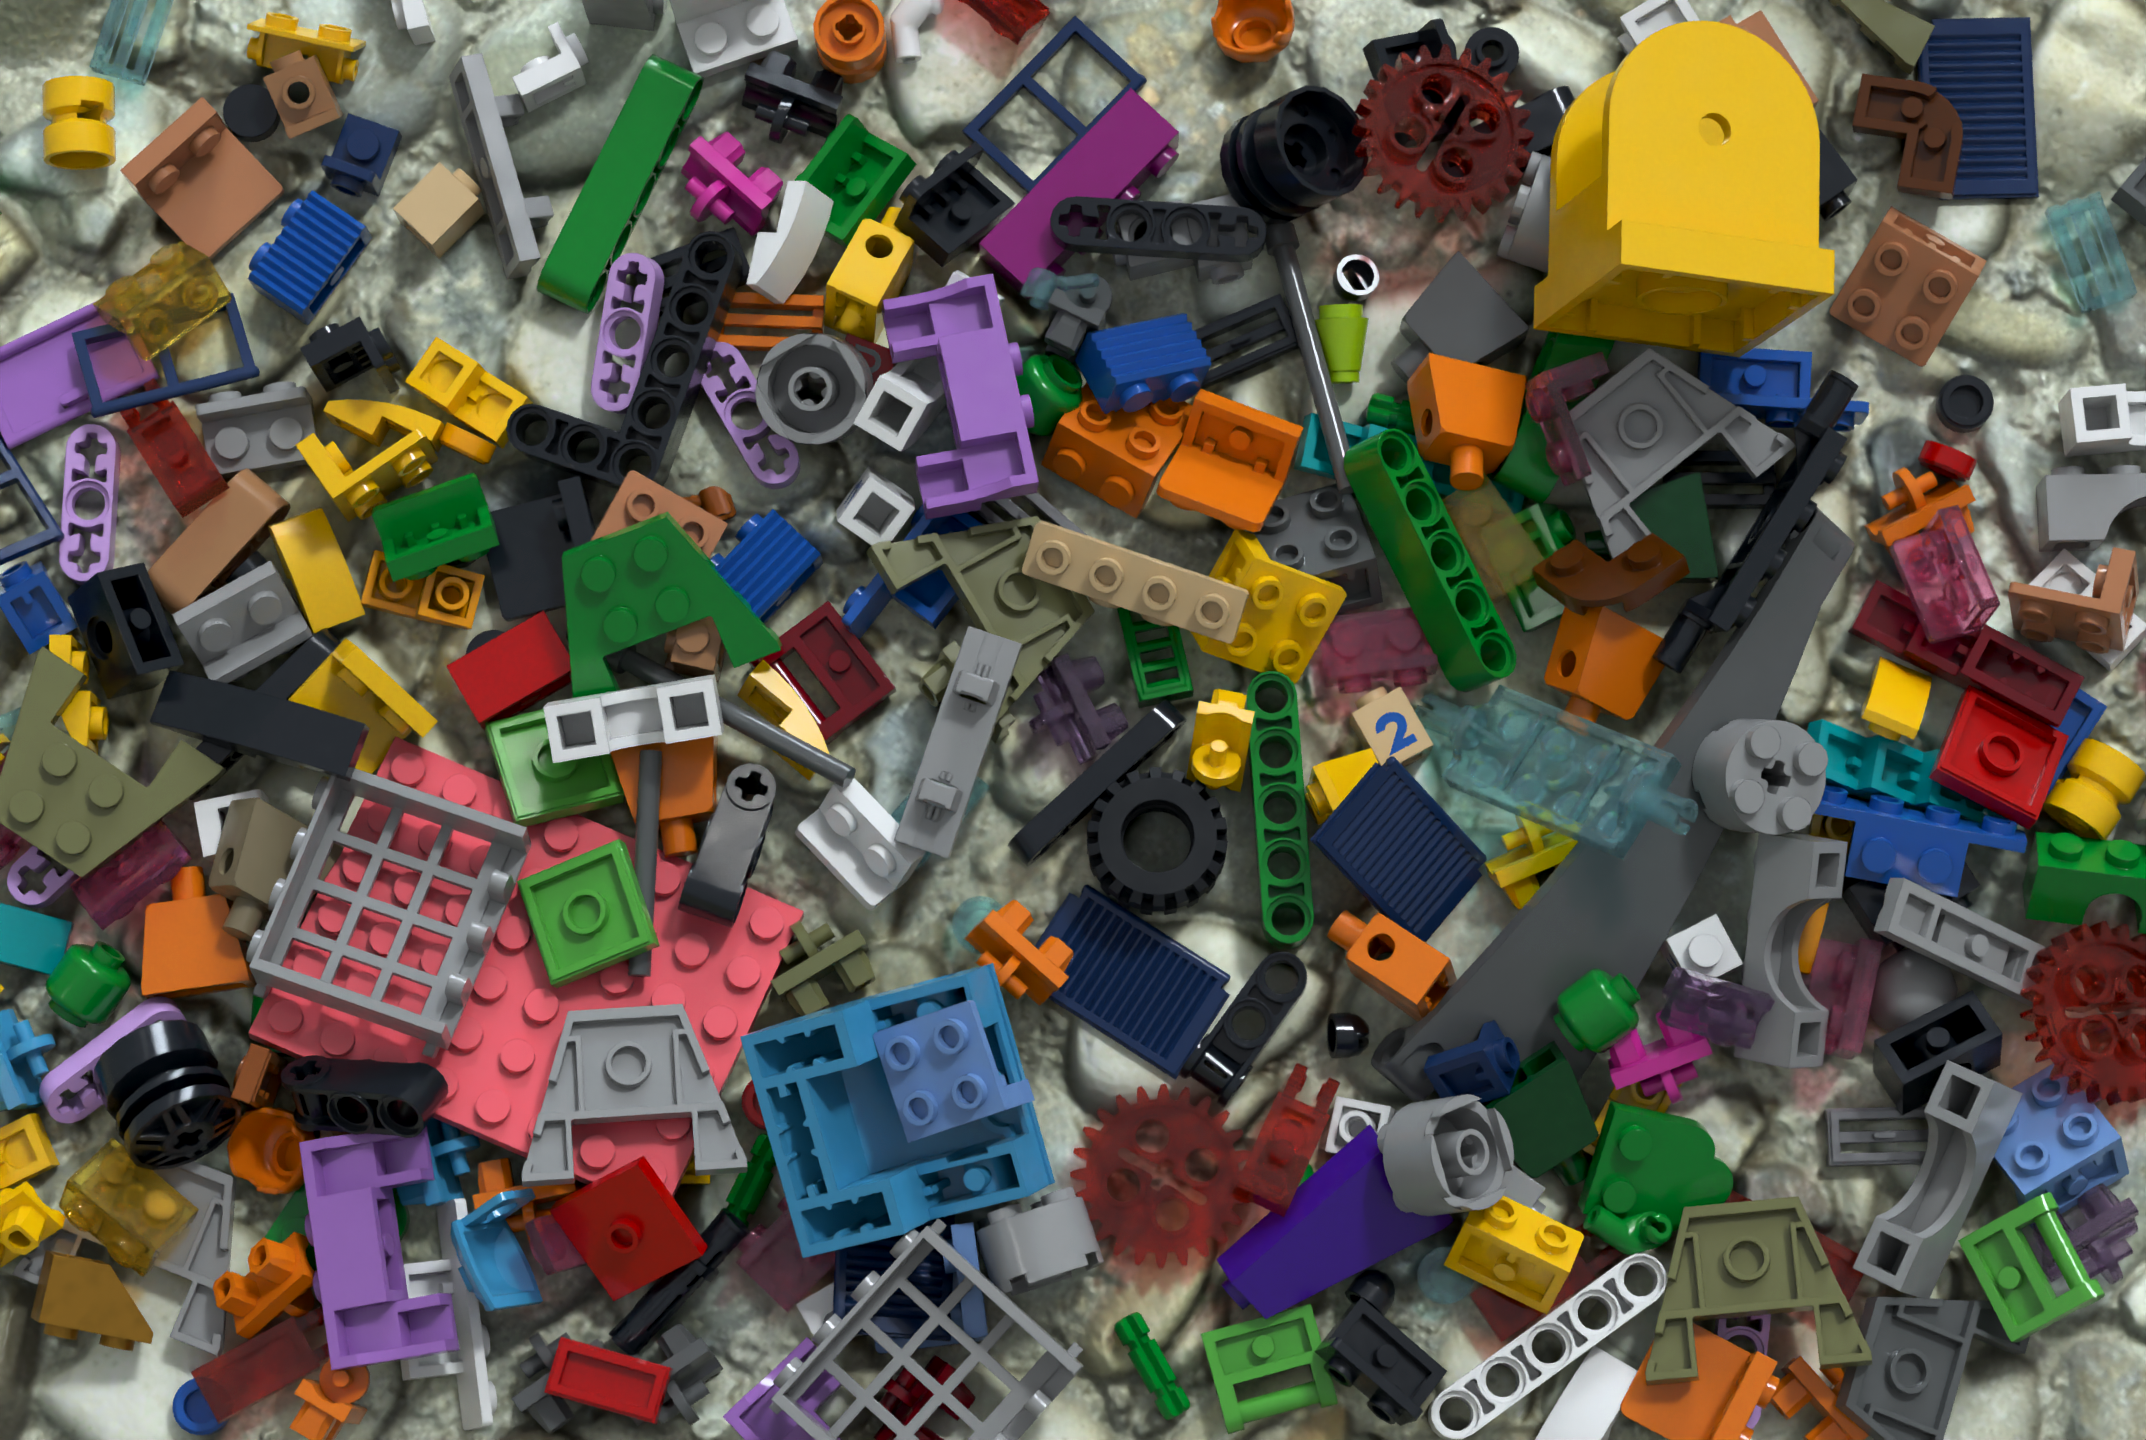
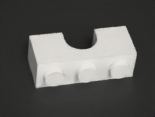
(2102, 420)
(633, 718)

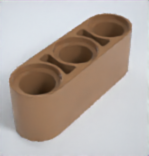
(217, 541)

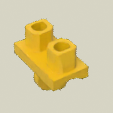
(1221, 741)
(1517, 868)
(24, 1222)

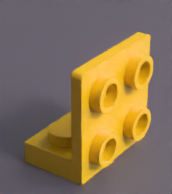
(361, 490)
(1282, 614)
(361, 691)

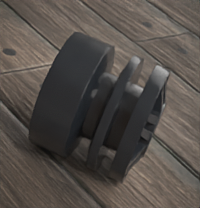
(1293, 155)
(166, 1094)

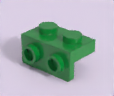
(857, 175)
(435, 528)

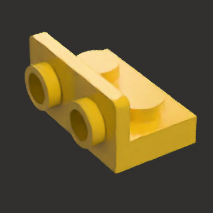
(1516, 1252)

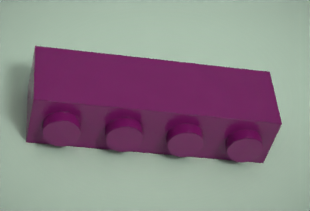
(1105, 163)

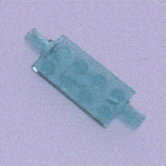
(1558, 769)

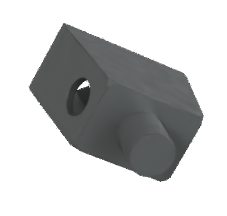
(1458, 320)

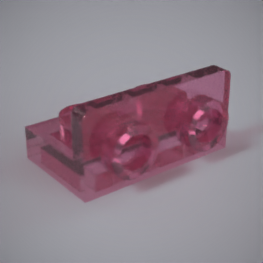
(1945, 577)
(1376, 648)
(132, 875)
(1844, 984)
(776, 1261)

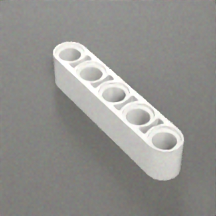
(1572, 1334)

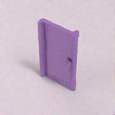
(44, 375)

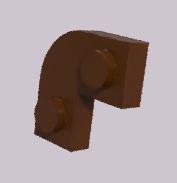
(1927, 123)
(1586, 580)

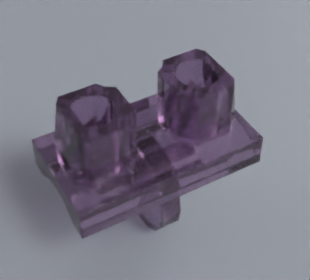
(1069, 711)
(1714, 1008)
(2101, 1239)

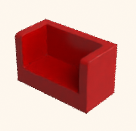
(513, 670)

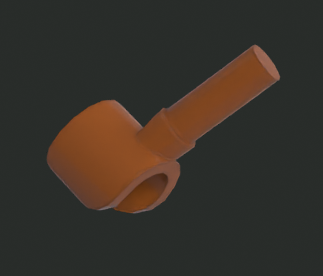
(715, 501)

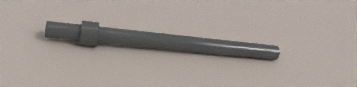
(1282, 243)
(741, 720)

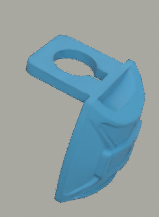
(492, 1256)

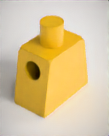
(868, 273)

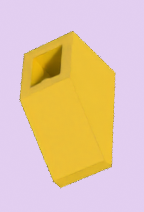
(1334, 780)

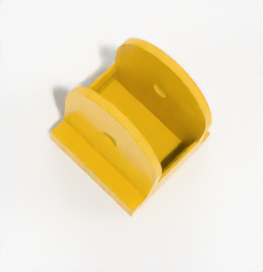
(1686, 198)

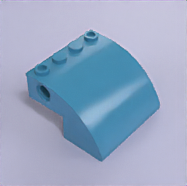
(841, 1135)

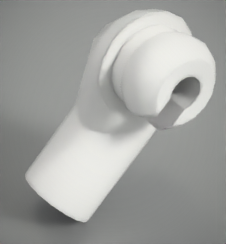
(905, 24)

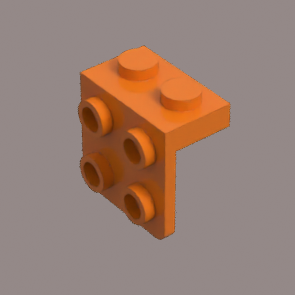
(1117, 451)
(1230, 462)
(1710, 1408)

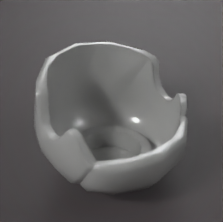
(1909, 988)

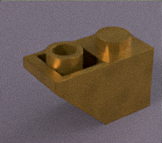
(87, 1297)

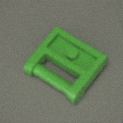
(2015, 1277)
(1263, 1349)

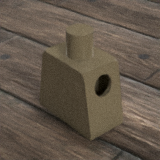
(251, 860)

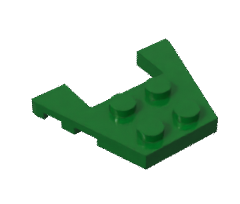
(645, 586)

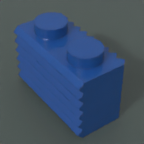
(308, 256)
(1143, 363)
(768, 563)

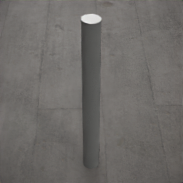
(646, 843)

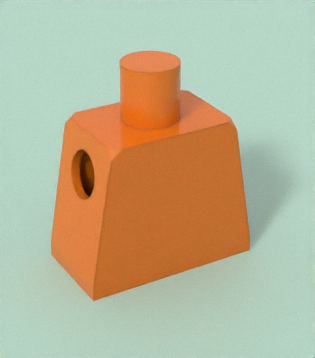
(1465, 416)
(1602, 663)
(686, 790)
(186, 945)
(1410, 978)

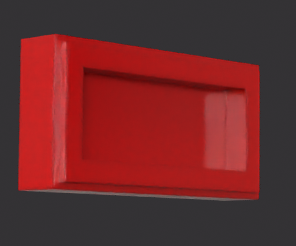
(608, 1380)

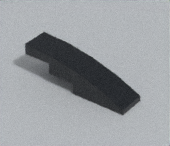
(259, 724)

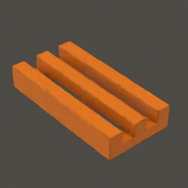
(757, 301)

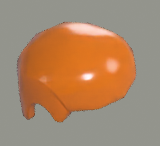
(1253, 28)
(267, 1150)

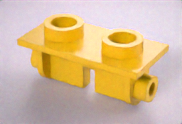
(283, 36)

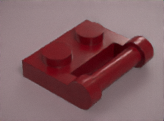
(839, 666)

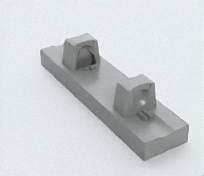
(484, 124)
(958, 742)
(1957, 938)

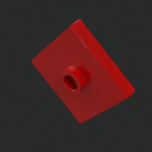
(1999, 757)
(628, 1228)

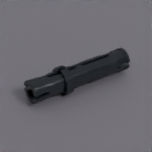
(677, 1286)

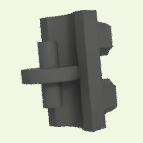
(1073, 316)
(691, 1366)
(546, 1409)

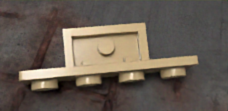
(1135, 582)

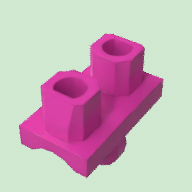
(724, 189)
(1635, 1062)

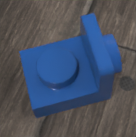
(33, 605)

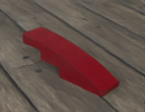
(1978, 659)

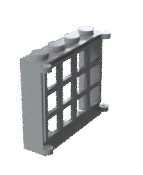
(469, 939)
(1006, 1422)

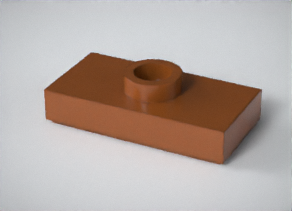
(258, 1077)

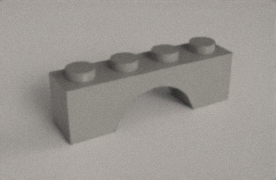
(2080, 507)
(1790, 883)
(1918, 1233)

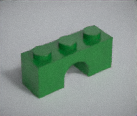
(2073, 871)

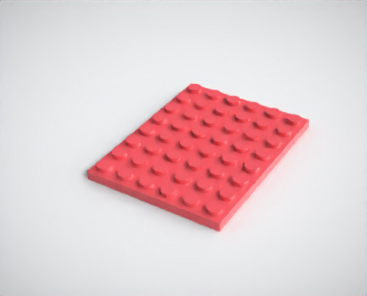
(514, 1015)

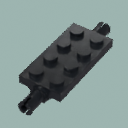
(1787, 510)

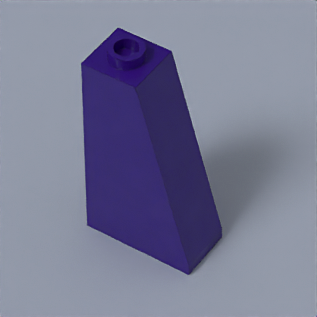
(1331, 1231)

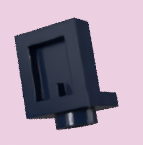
(361, 156)
(1477, 1068)

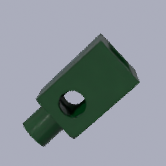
(1678, 517)
(1548, 1117)

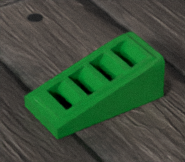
(1155, 692)

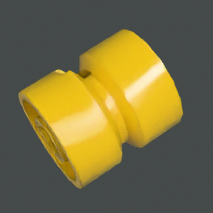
(79, 120)
(2097, 785)

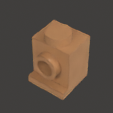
(321, 105)
(695, 649)

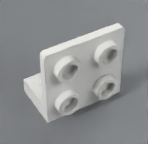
(731, 32)

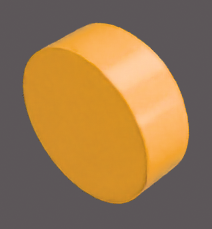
(467, 444)

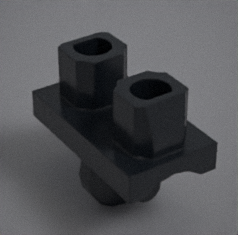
(791, 102)

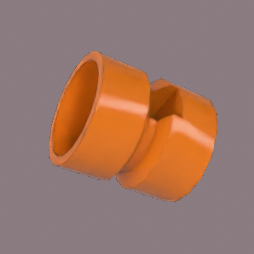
(850, 39)

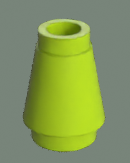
(1342, 338)

